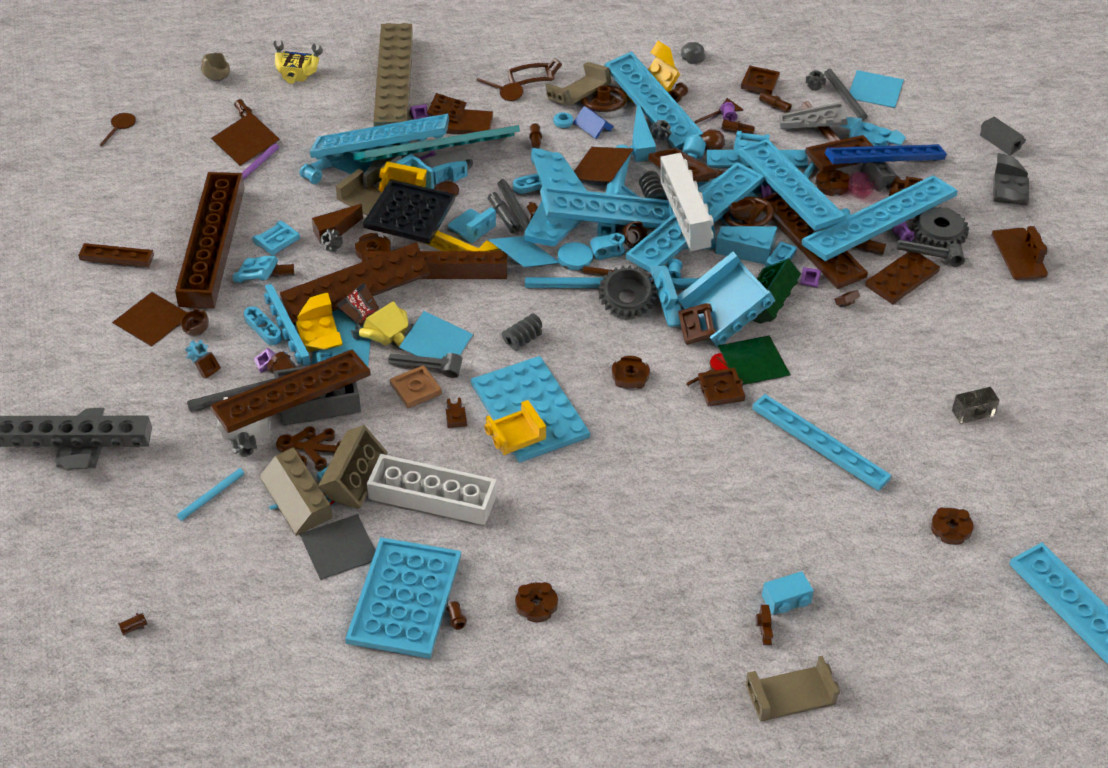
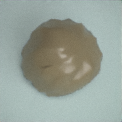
(215, 66)

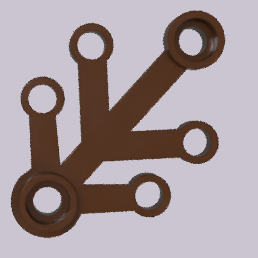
(310, 447)

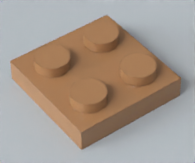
(415, 386)

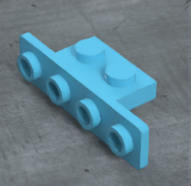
(666, 294)

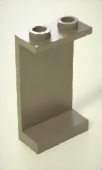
(595, 76)
(352, 192)
(792, 691)

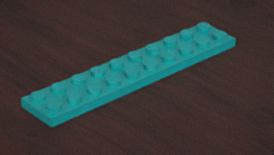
(434, 144)

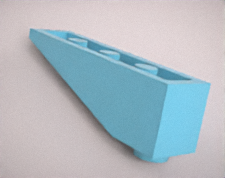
(642, 139)

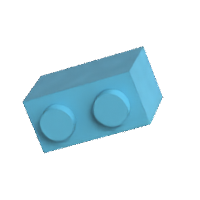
(787, 593)

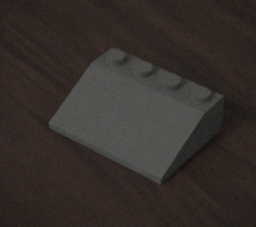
(333, 404)

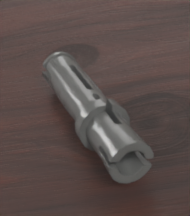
(501, 209)

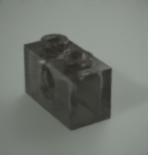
(975, 405)

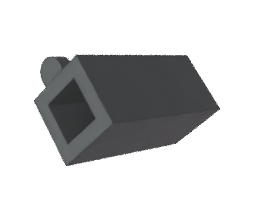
(1002, 135)

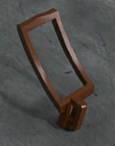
(550, 73)

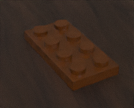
(818, 157)
(699, 170)
(902, 276)

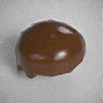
(714, 139)
(743, 209)
(634, 234)
(195, 322)

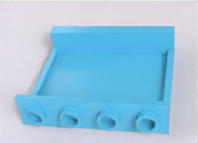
(733, 295)

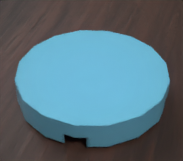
(575, 255)

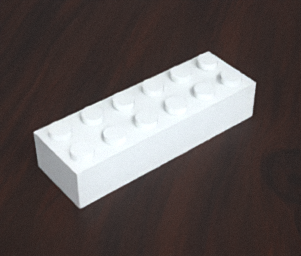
(686, 202)
(432, 489)

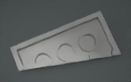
(817, 116)

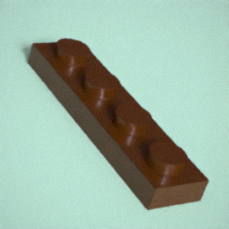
(116, 255)

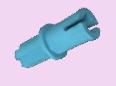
(327, 162)

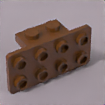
(1022, 252)

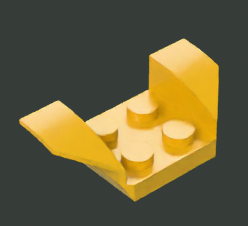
(663, 66)
(317, 324)

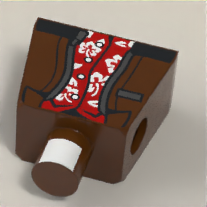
(358, 304)

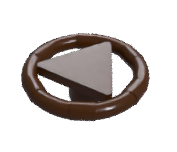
(605, 101)
(762, 204)

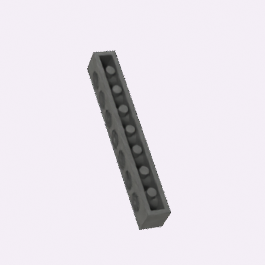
(75, 431)

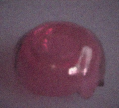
(860, 184)

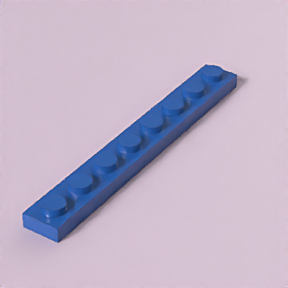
(885, 153)

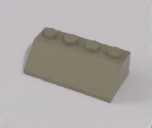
(352, 467)
(295, 492)

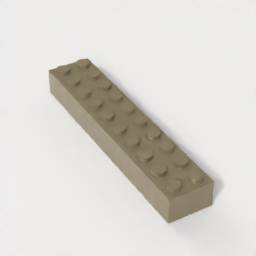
(393, 74)

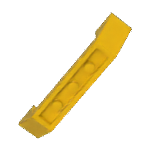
(447, 243)

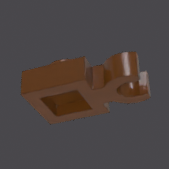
(455, 414)
(764, 621)

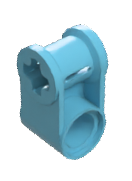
(607, 246)

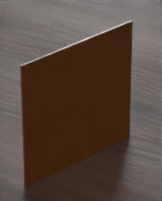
(245, 139)
(602, 163)
(150, 319)

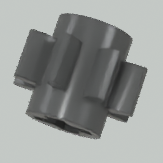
(815, 80)
(660, 130)
(331, 240)
(244, 444)

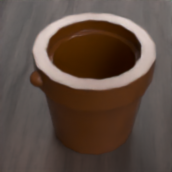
(279, 362)

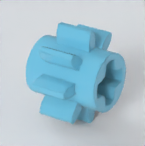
(201, 350)

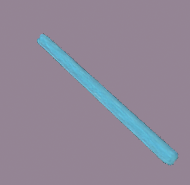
(588, 282)

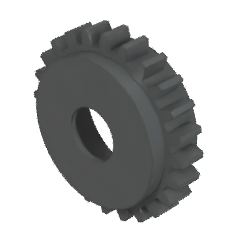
(933, 235)
(631, 280)

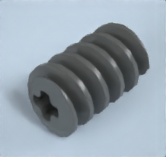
(651, 186)
(523, 331)

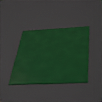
(754, 359)

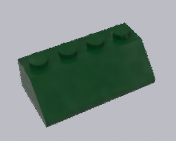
(779, 280)

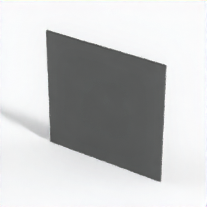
(338, 546)

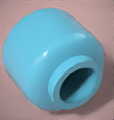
(694, 146)

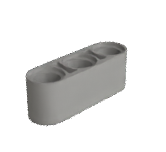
(452, 156)

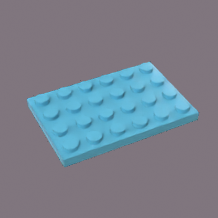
(532, 381)
(404, 598)

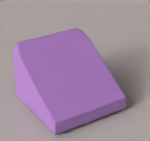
(419, 111)
(810, 277)
(263, 359)

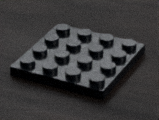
(409, 211)

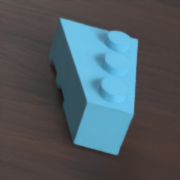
(747, 242)

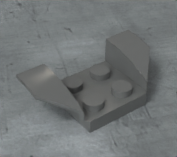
(1010, 181)
(80, 457)

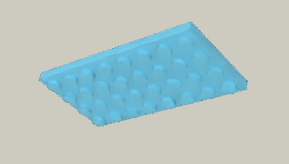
(381, 135)

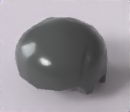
(693, 52)

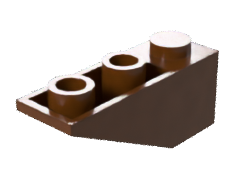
(338, 220)

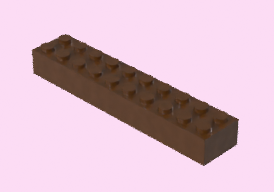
(210, 240)

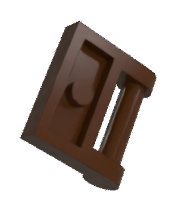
(691, 324)

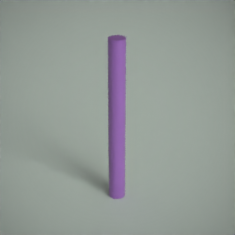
(260, 160)

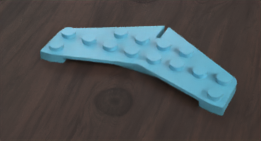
(552, 172)

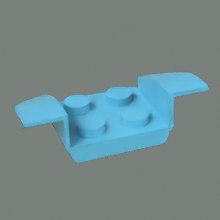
(876, 135)

